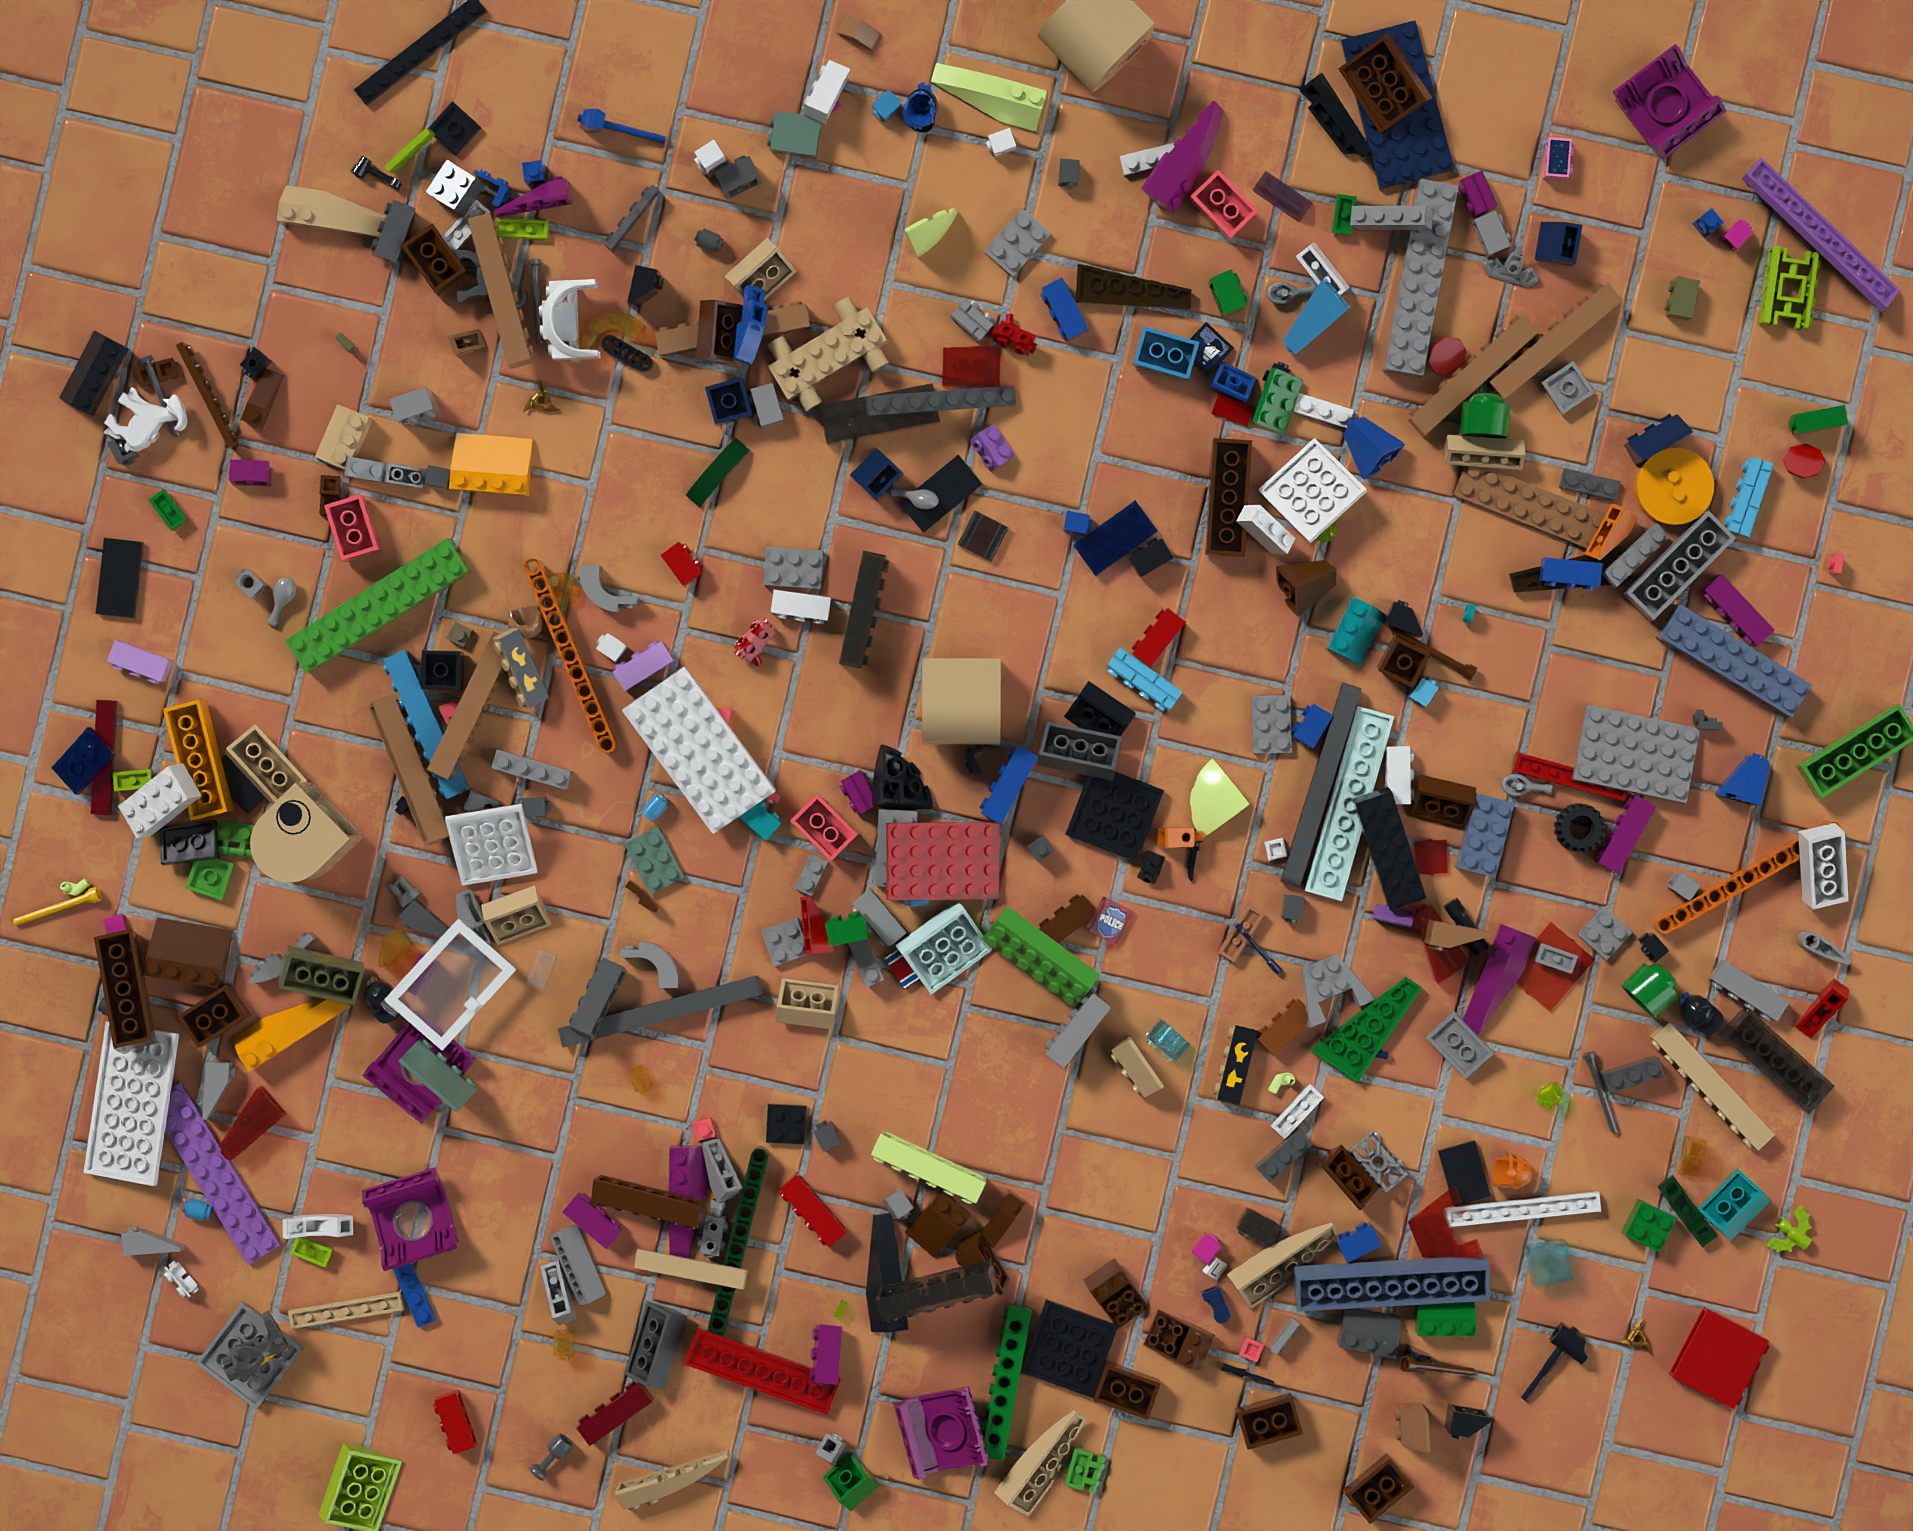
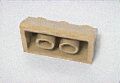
(761, 268)
(343, 436)
(515, 915)
(807, 1003)
(1136, 1067)

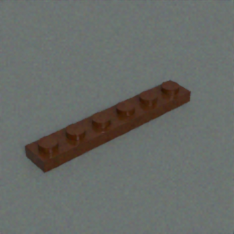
(205, 387)

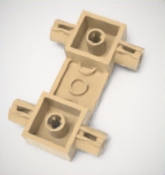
(827, 354)

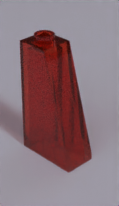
(1441, 962)
(253, 1122)

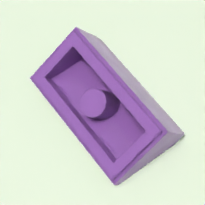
(1397, 915)

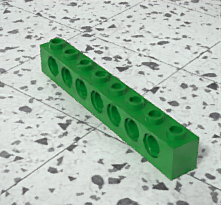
(1022, 1314)

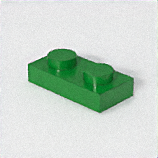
(1342, 214)
(168, 509)

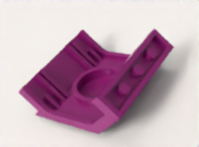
(1668, 102)
(941, 1431)

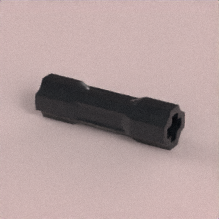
(1459, 916)

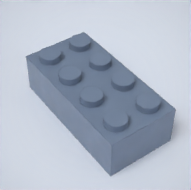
(1485, 835)

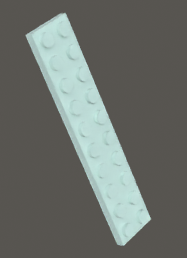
(1341, 825)

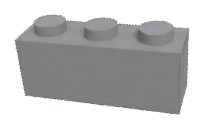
(879, 918)

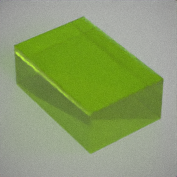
(840, 1309)

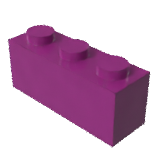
(593, 1220)
(825, 1354)

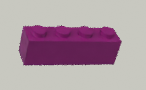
(1737, 610)
(1625, 834)

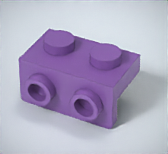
(992, 448)

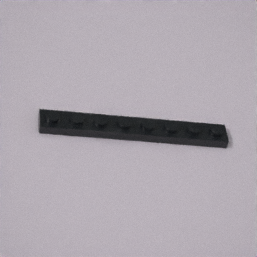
(420, 51)

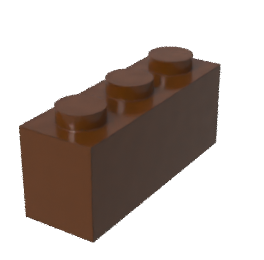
(1068, 918)

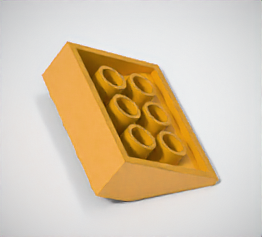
(491, 464)

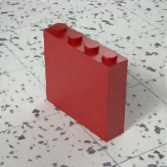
(1719, 1357)

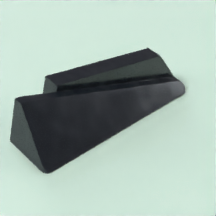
(1334, 117)

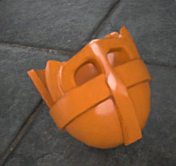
(1512, 1172)

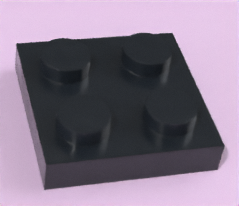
(786, 1123)

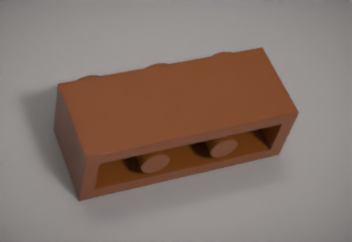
(1284, 1026)

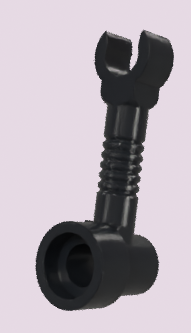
(363, 167)

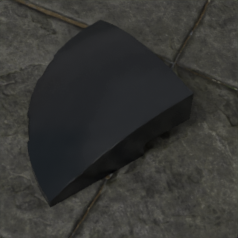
(898, 782)

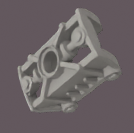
(1383, 1152)

